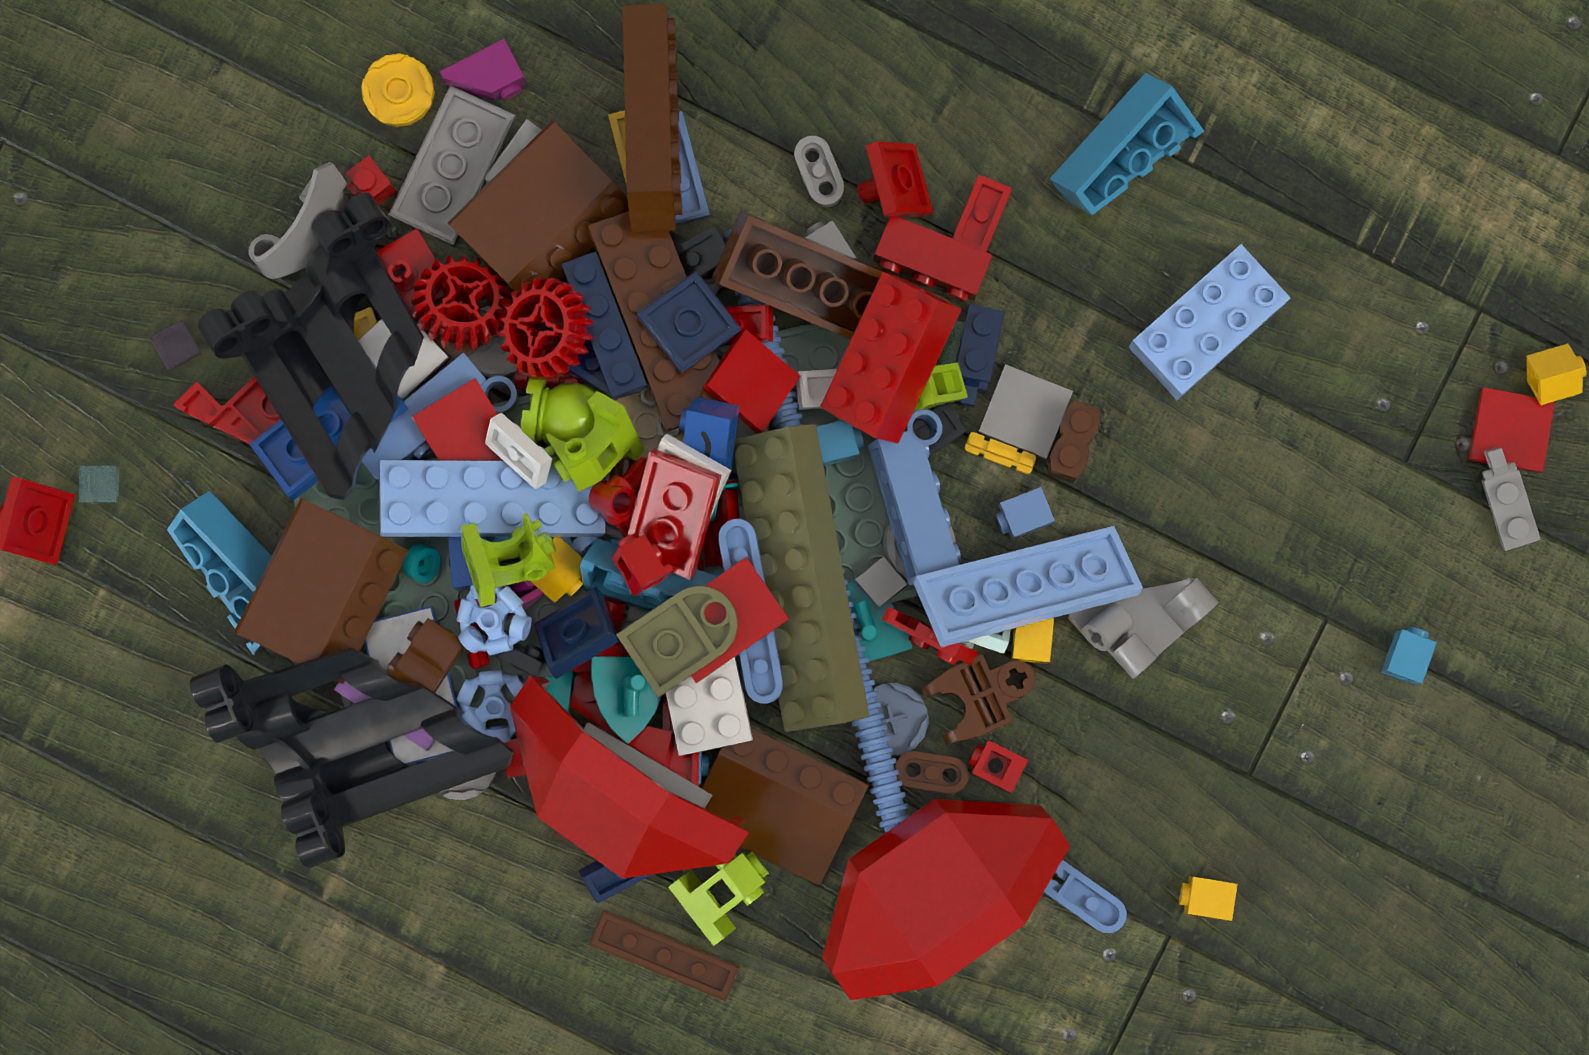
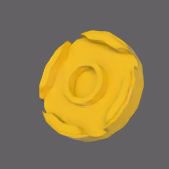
(398, 90)

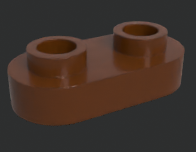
(931, 772)

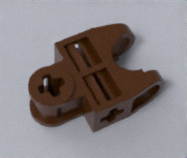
(997, 693)

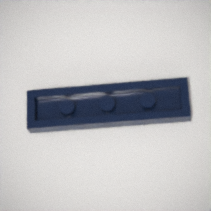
(610, 336)

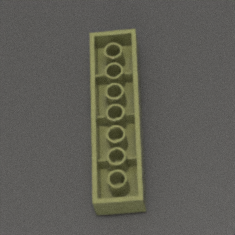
(802, 566)

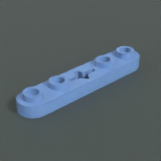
(760, 661)
(1087, 899)

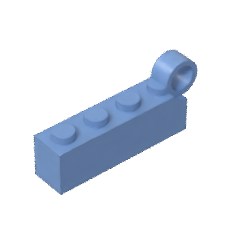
(403, 436)
(913, 499)

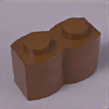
(1075, 433)
(428, 657)

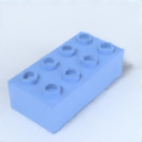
(1209, 322)

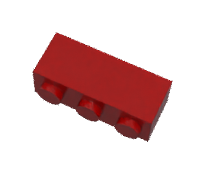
(932, 259)

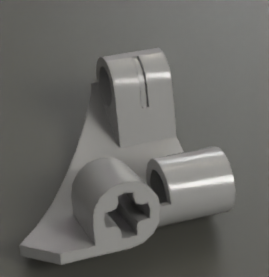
(291, 253)
(1145, 624)

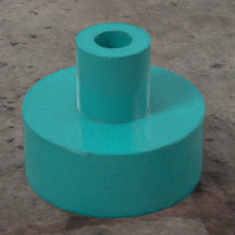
(421, 563)

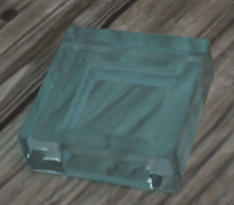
(98, 484)

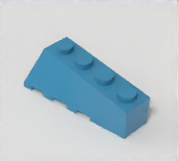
(1126, 144)
(223, 551)
(601, 572)

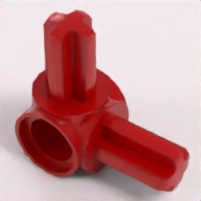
(618, 496)

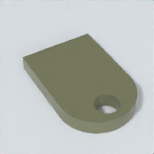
(678, 638)

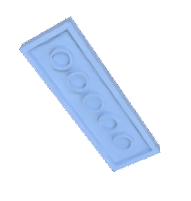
(442, 496)
(1027, 586)

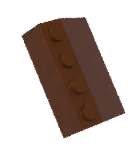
(539, 210)
(320, 586)
(787, 801)

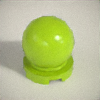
(557, 411)

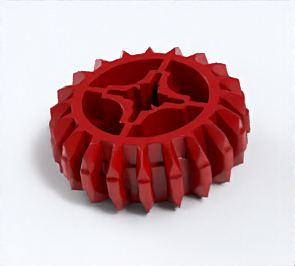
(454, 320)
(536, 349)

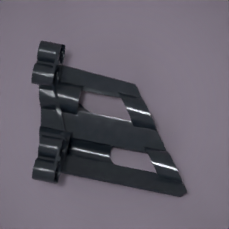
(307, 342)
(336, 762)

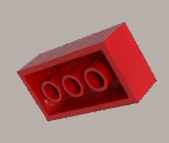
(890, 358)

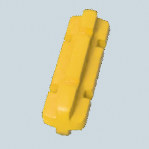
(1000, 453)

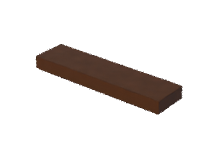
(664, 955)

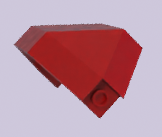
(608, 802)
(939, 893)

